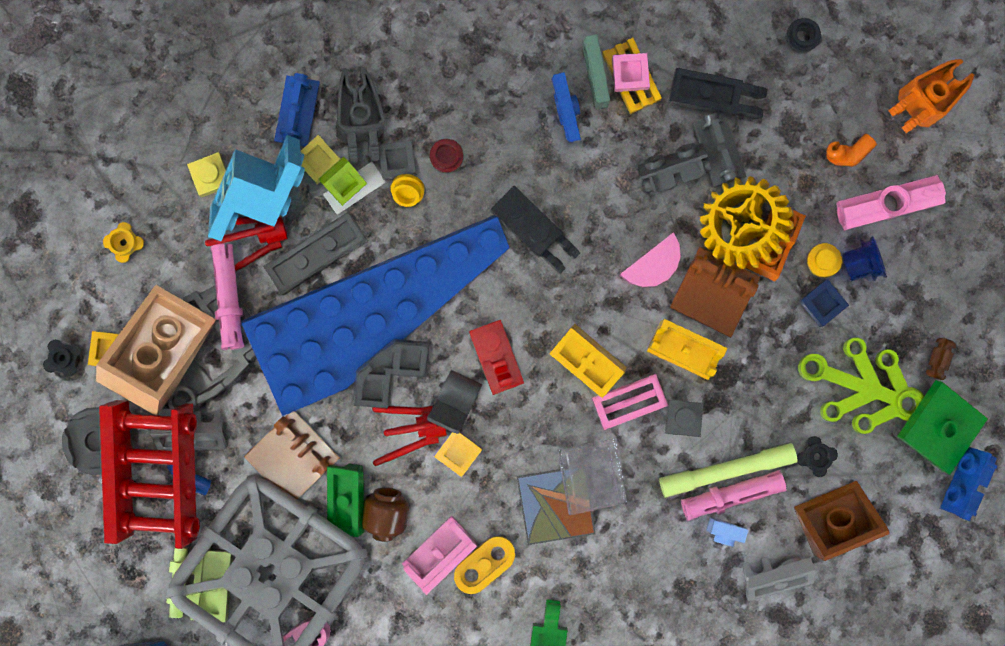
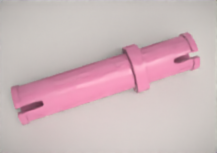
(227, 297)
(726, 497)

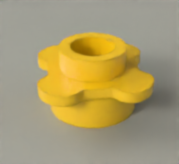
(114, 239)

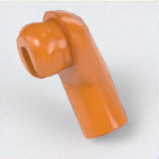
(850, 155)

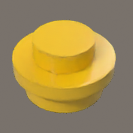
(407, 190)
(824, 260)

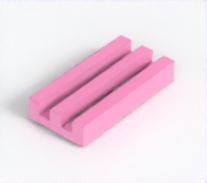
(630, 401)

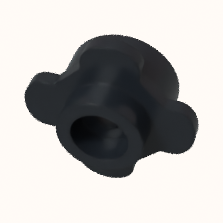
(72, 357)
(826, 453)

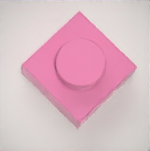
(630, 72)

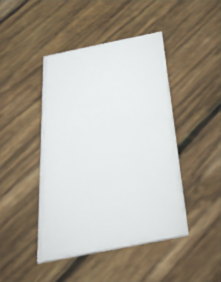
(373, 179)

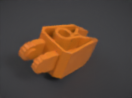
(929, 96)

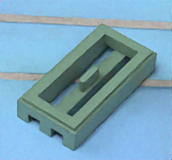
(596, 72)

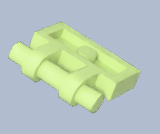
(211, 567)

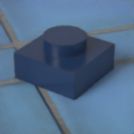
(823, 303)

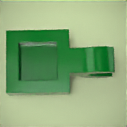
(549, 632)

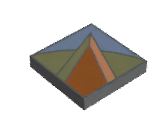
(546, 509)

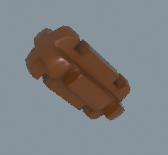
(941, 358)

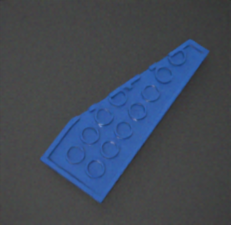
(324, 336)

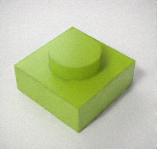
(342, 181)

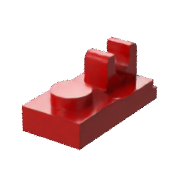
(496, 357)

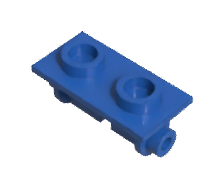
(297, 108)
(962, 495)

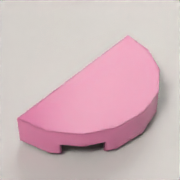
(655, 265)

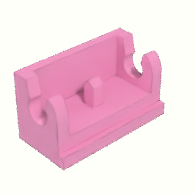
(439, 555)

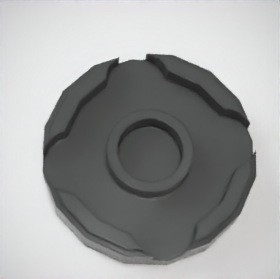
(82, 441)

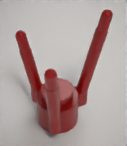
(265, 233)
(423, 426)

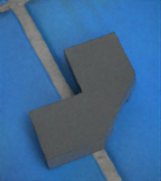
(375, 375)

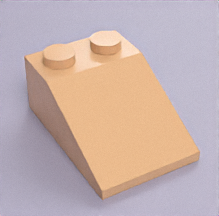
(154, 350)

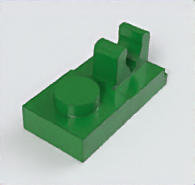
(346, 498)

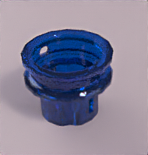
(865, 261)

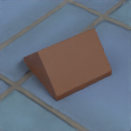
(840, 521)

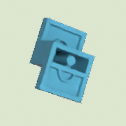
(256, 188)

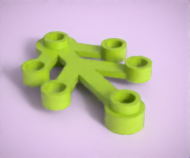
(867, 388)

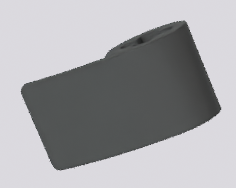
(454, 402)

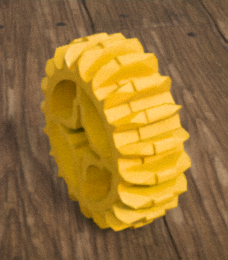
(754, 197)

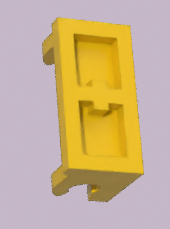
(686, 349)
(588, 360)

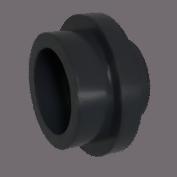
(808, 26)

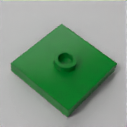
(942, 427)

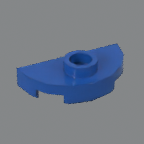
(566, 106)

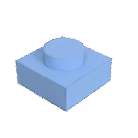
(726, 532)

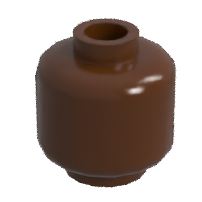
(385, 514)

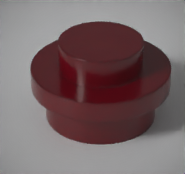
(446, 155)

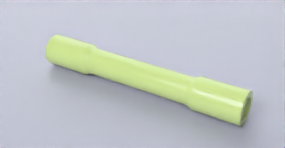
(765, 460)

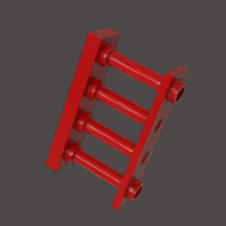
(117, 479)

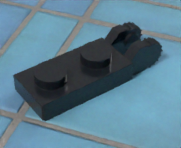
(714, 93)
(532, 227)

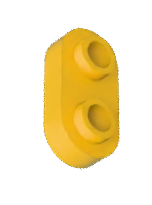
(485, 565)

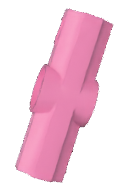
(909, 198)

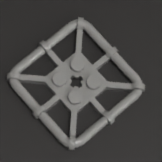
(260, 551)

